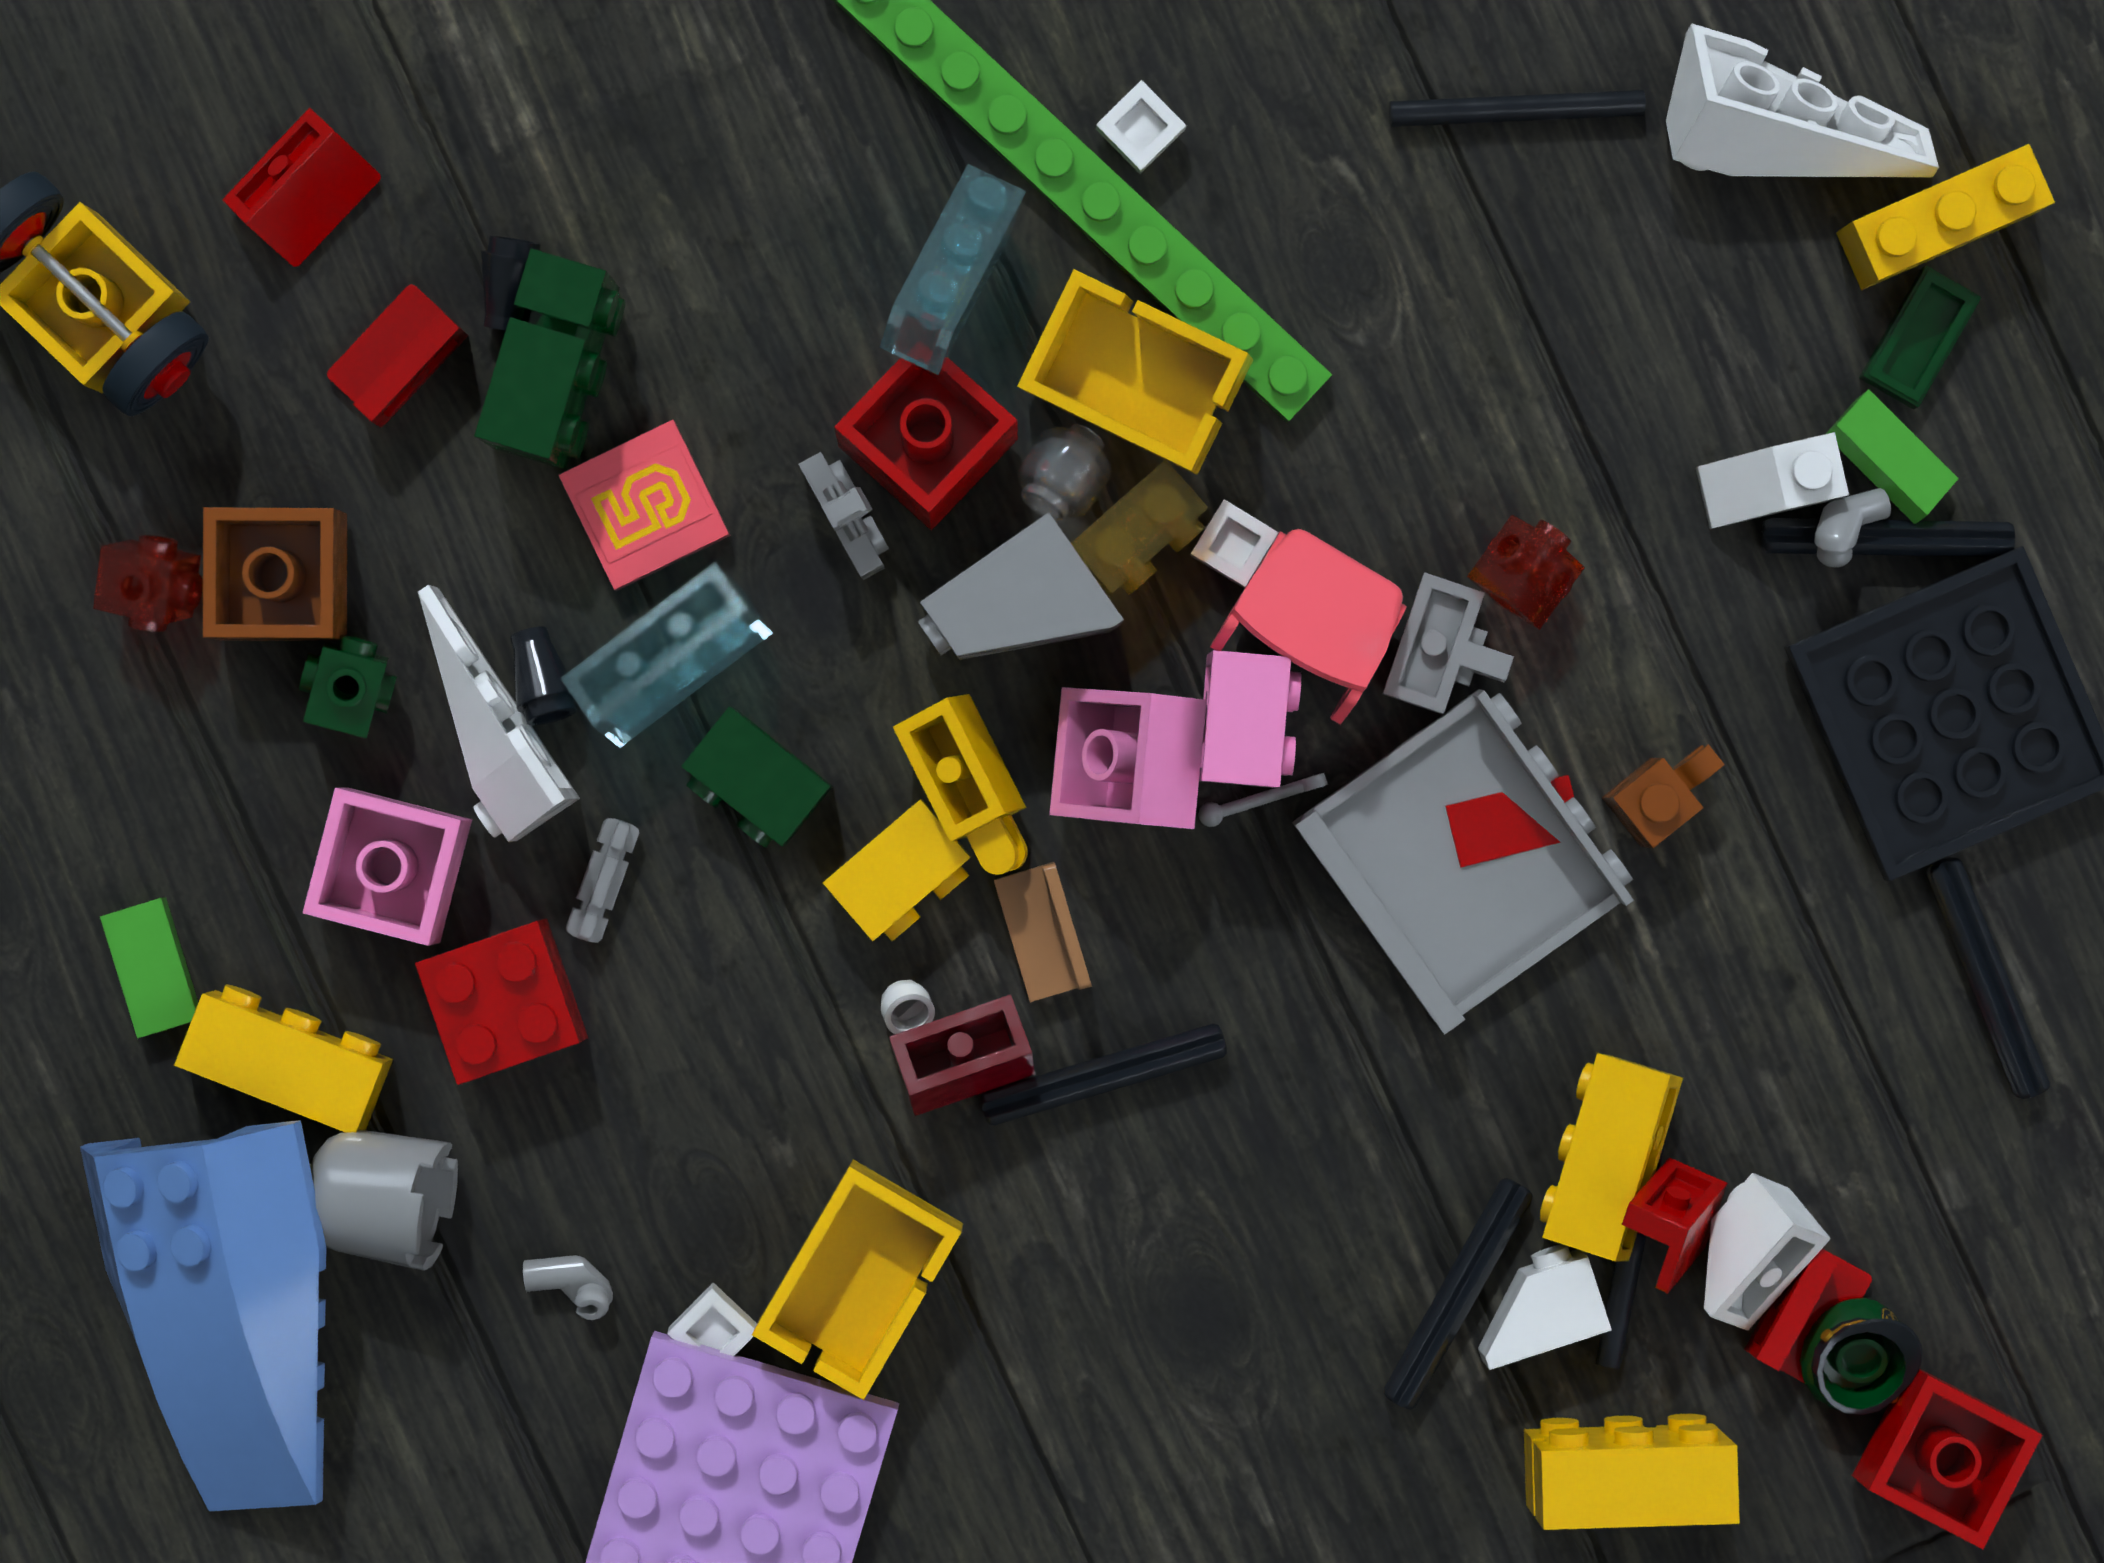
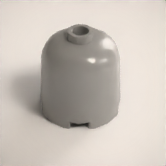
(384, 1195)

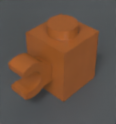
(1659, 798)

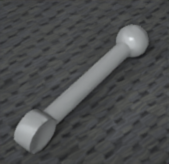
(1212, 814)

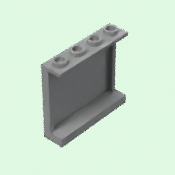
(1396, 861)

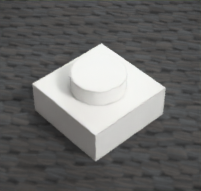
(1140, 127)
(1234, 543)
(714, 1322)

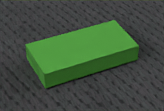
(1892, 456)
(151, 966)

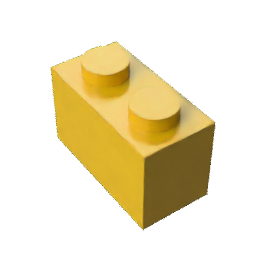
(898, 872)

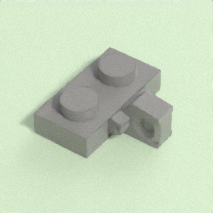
(844, 508)
(1442, 646)

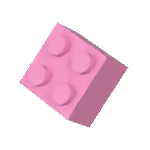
(1248, 719)
(1128, 757)
(387, 866)

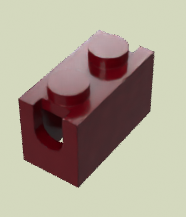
(962, 1055)

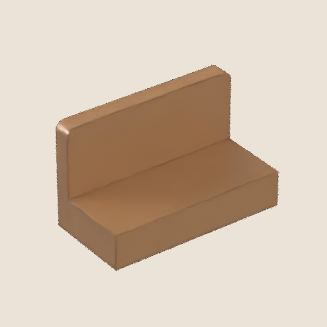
(1042, 932)

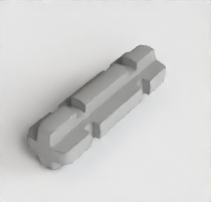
(602, 880)

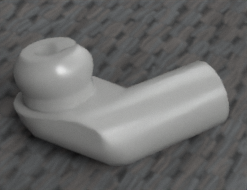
(1842, 522)
(575, 1278)

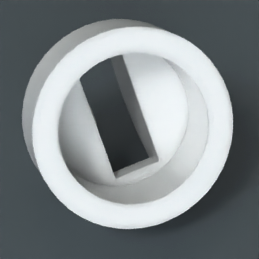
(906, 1006)

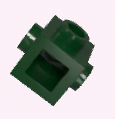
(342, 709)

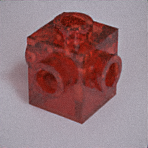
(1527, 570)
(148, 582)

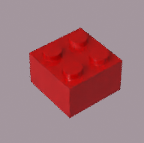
(926, 436)
(501, 1001)
(1947, 1457)

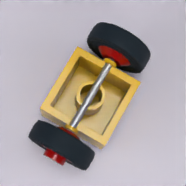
(93, 298)

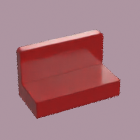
(302, 188)
(396, 355)
(1677, 1212)
(1791, 1316)

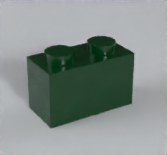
(755, 778)

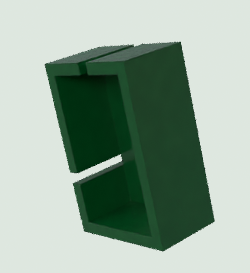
(551, 360)

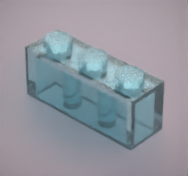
(952, 269)
(666, 655)

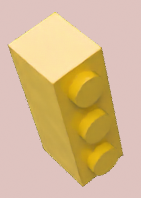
(1945, 217)
(284, 1059)
(1609, 1155)

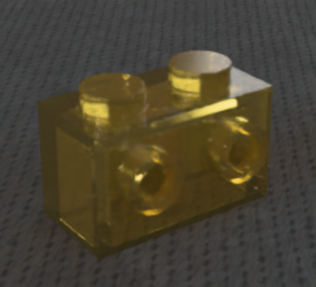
(1138, 527)

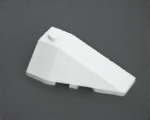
(1758, 120)
(502, 753)

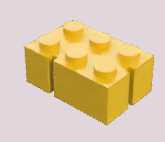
(1135, 375)
(858, 1278)
(1631, 1473)

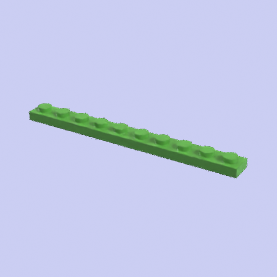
(1090, 194)

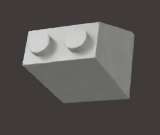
(1019, 598)

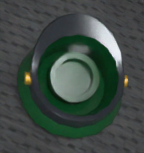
(1859, 1357)

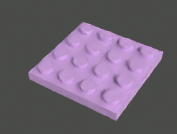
(739, 1464)

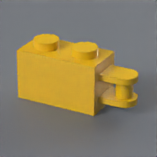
(966, 781)

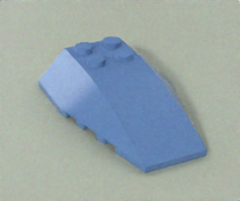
(221, 1289)

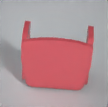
(1319, 612)

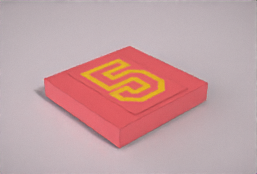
(644, 505)

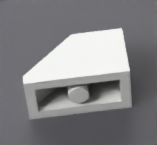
(1772, 480)
(1757, 1250)
(1545, 1308)

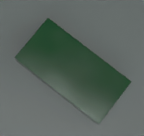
(1920, 337)

